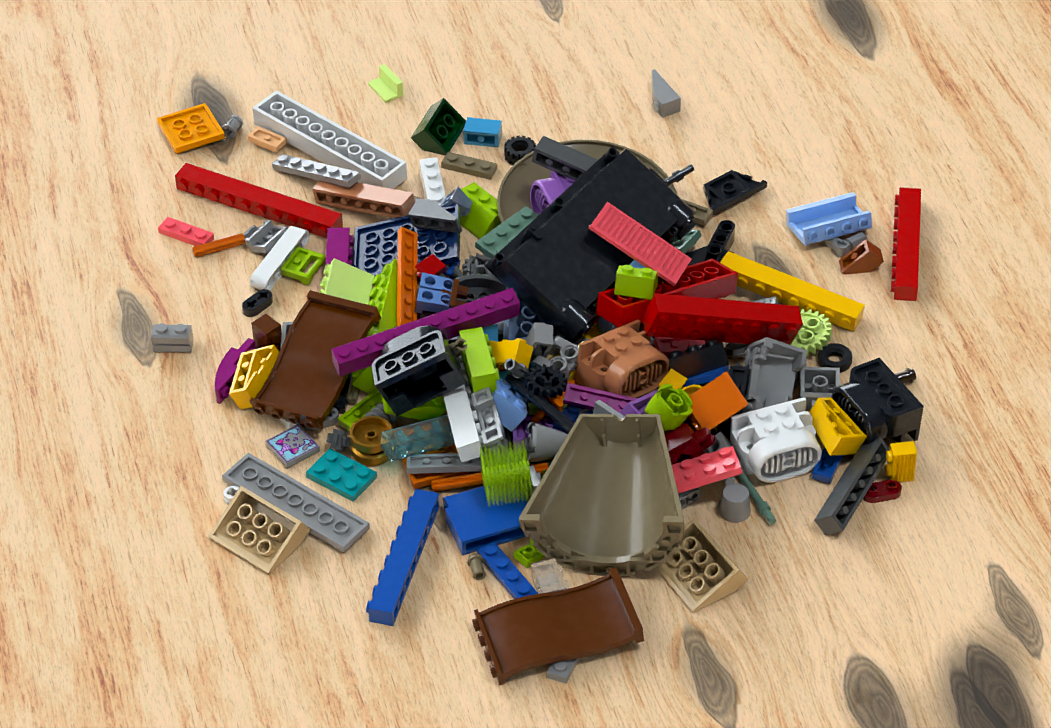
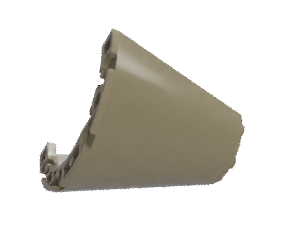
(608, 498)

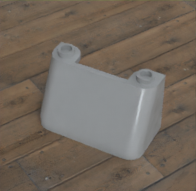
(772, 371)

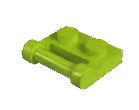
(299, 261)

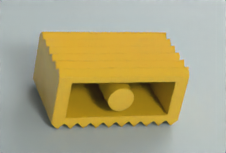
(901, 461)

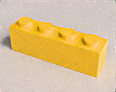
(515, 349)

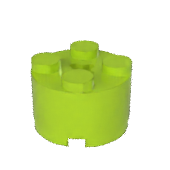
(672, 406)

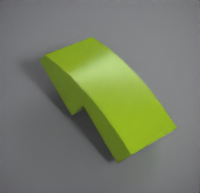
(528, 555)

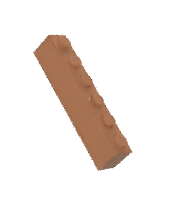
(365, 198)

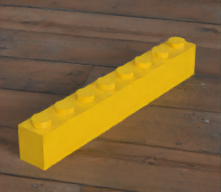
(794, 291)

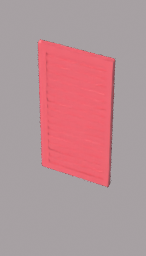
(640, 243)

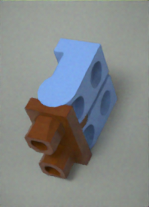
(439, 293)

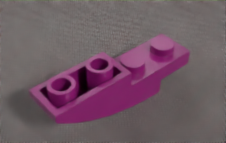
(227, 369)

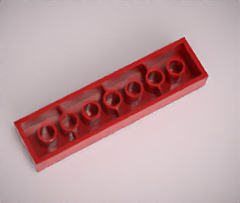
(701, 279)
(720, 319)

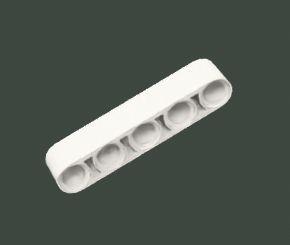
(268, 271)

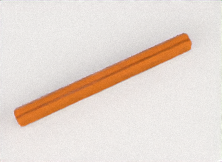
(471, 479)

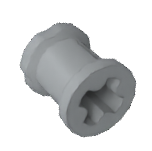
(234, 123)

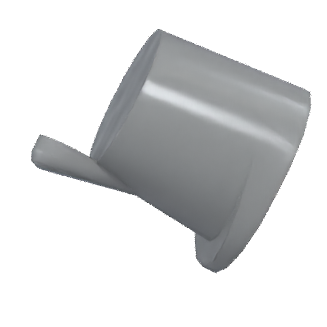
(734, 502)

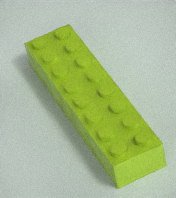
(385, 299)

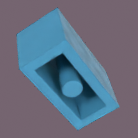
(482, 132)

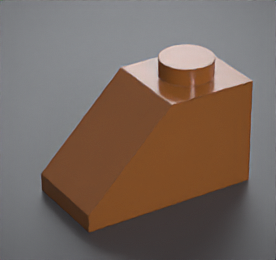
(861, 259)

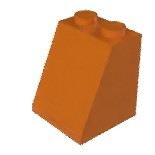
(715, 403)

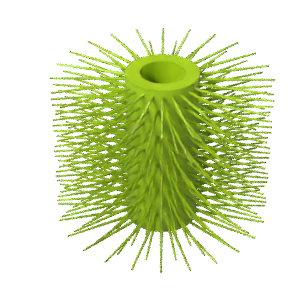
(506, 473)

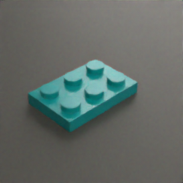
(341, 474)

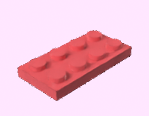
(706, 469)

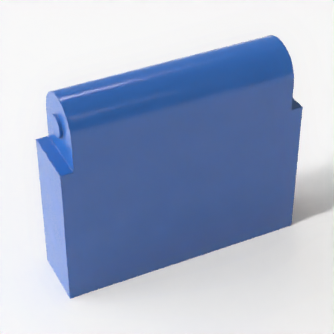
(477, 524)

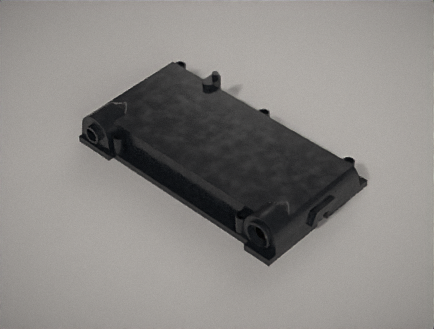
(563, 265)

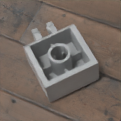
(817, 383)

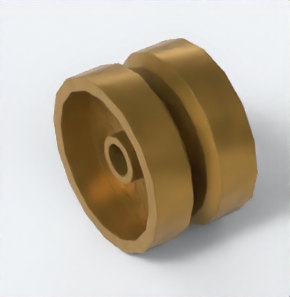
(366, 440)

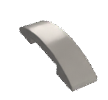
(488, 416)

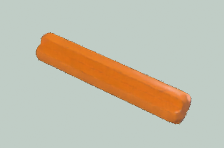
(218, 245)

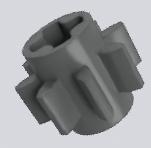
(338, 439)

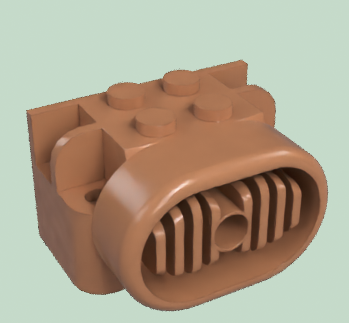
(621, 362)

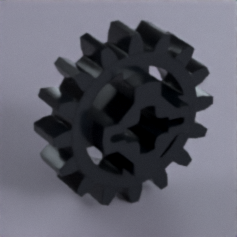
(545, 381)

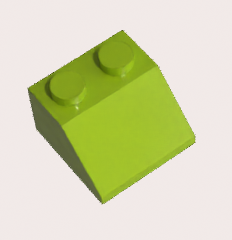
(636, 282)

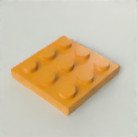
(190, 128)

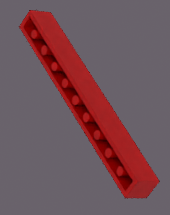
(257, 200)

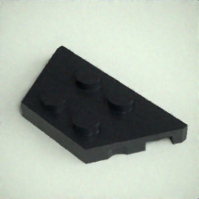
(730, 189)

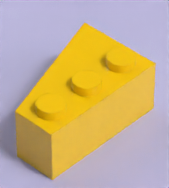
(251, 374)
(836, 428)

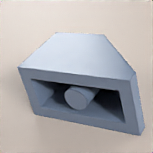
(458, 197)

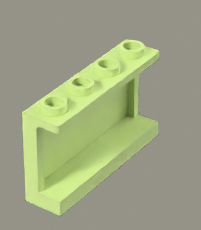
(346, 282)

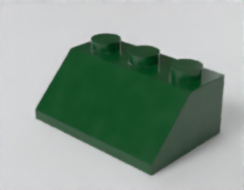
(439, 128)

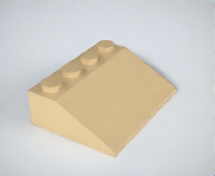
(258, 531)
(701, 569)

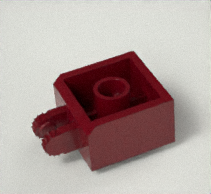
(687, 444)

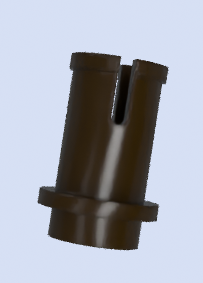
(907, 376)

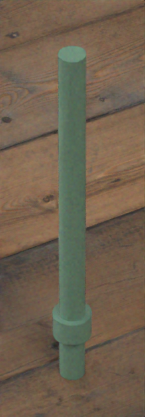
(762, 506)

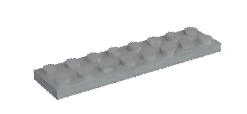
(317, 512)

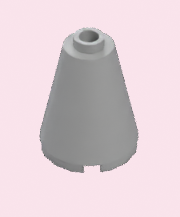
(542, 442)

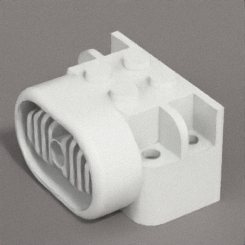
(776, 441)

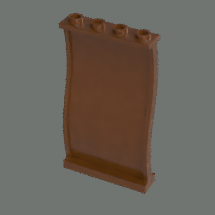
(304, 377)
(557, 626)

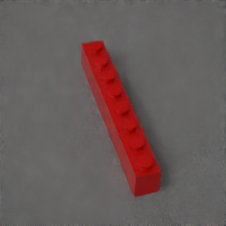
(907, 244)

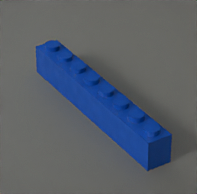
(403, 557)

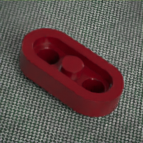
(883, 491)

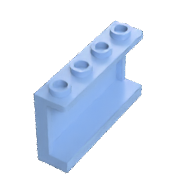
(828, 219)

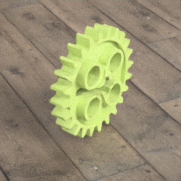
(814, 332)

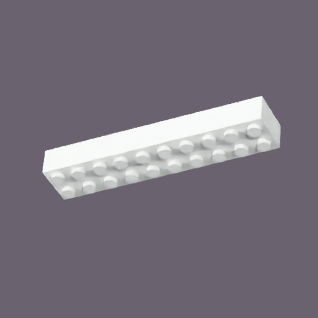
(329, 141)

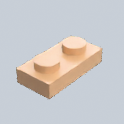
(267, 139)

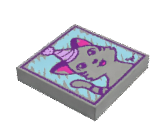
(292, 446)

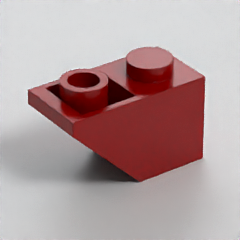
(431, 265)

